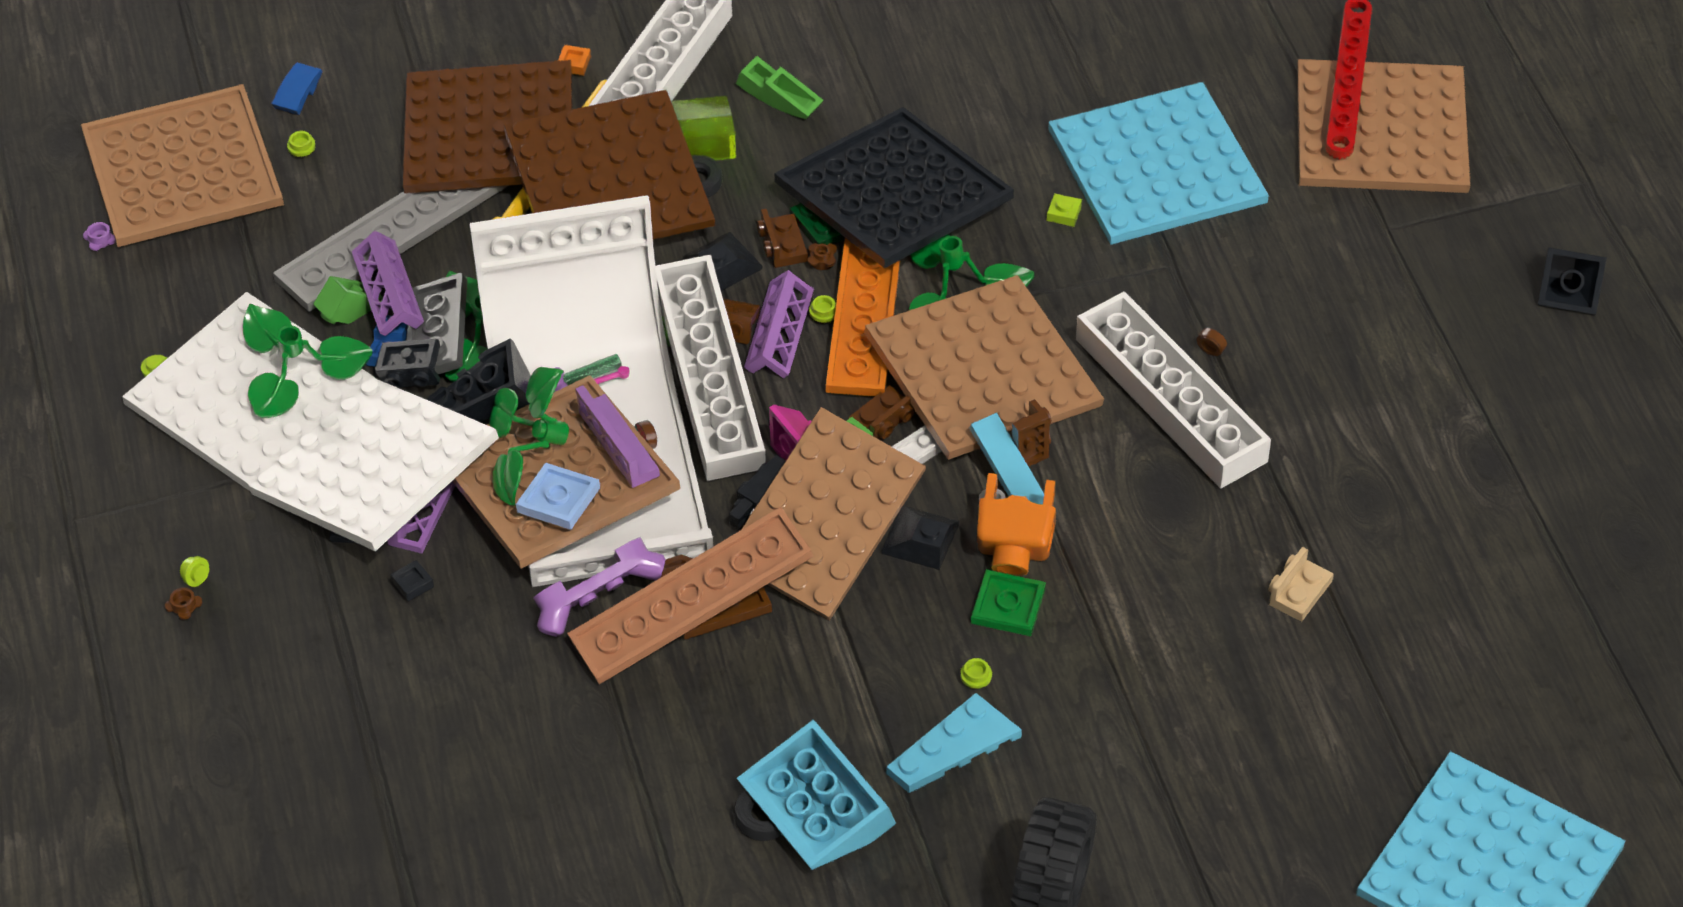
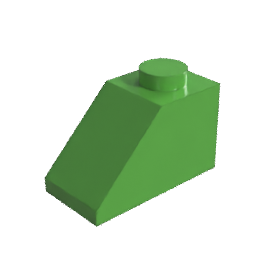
(342, 300)

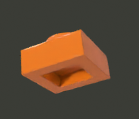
(579, 58)

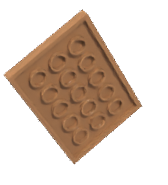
(842, 499)

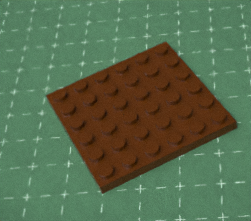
(460, 117)
(612, 155)

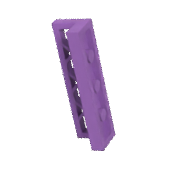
(390, 276)
(773, 319)
(616, 438)
(430, 522)

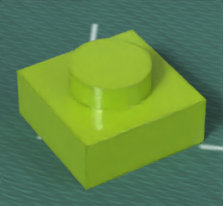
(1064, 210)

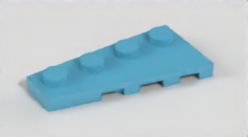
(953, 742)

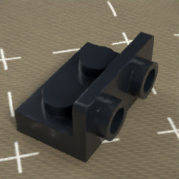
(408, 363)

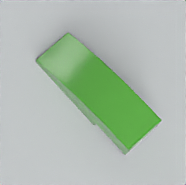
(778, 89)

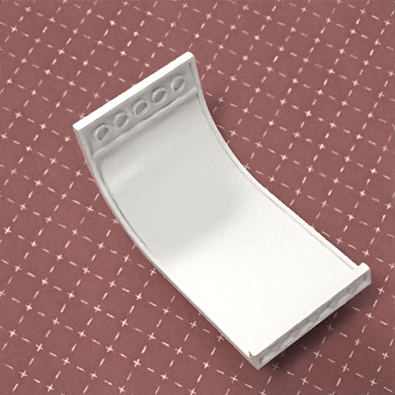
(573, 293)

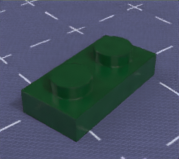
(814, 227)

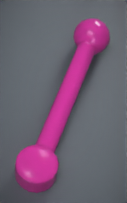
(623, 372)

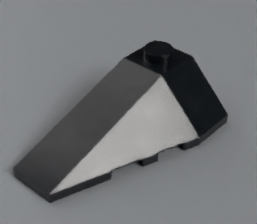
(476, 389)

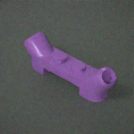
(556, 602)

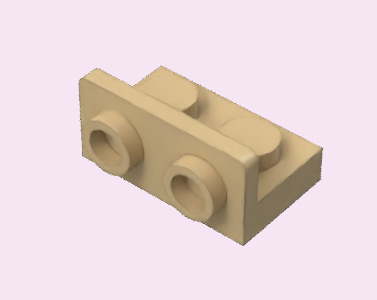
(1299, 586)

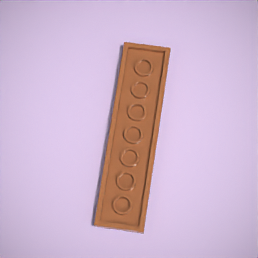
(690, 595)

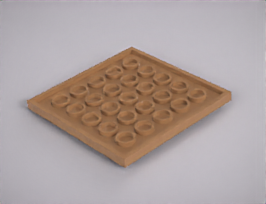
(1406, 131)
(181, 165)
(979, 359)
(531, 538)

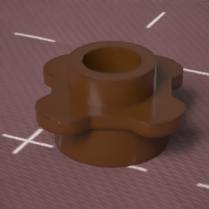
(822, 256)
(186, 597)

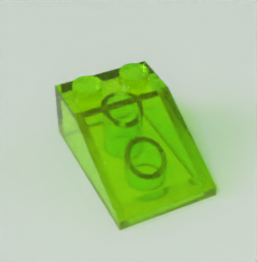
(707, 126)

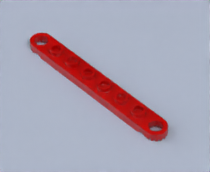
(1349, 79)

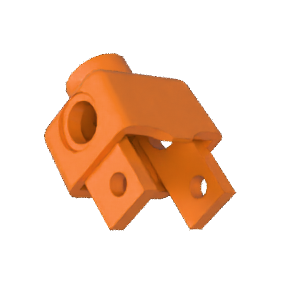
(1015, 528)

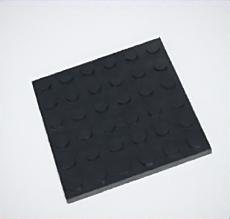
(893, 186)

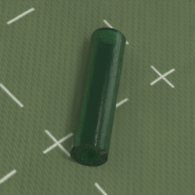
(593, 369)

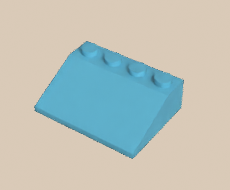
(817, 797)

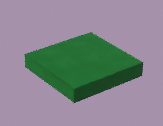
(1008, 602)

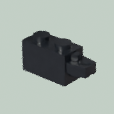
(752, 491)

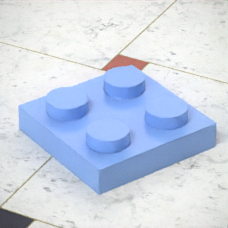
(558, 496)

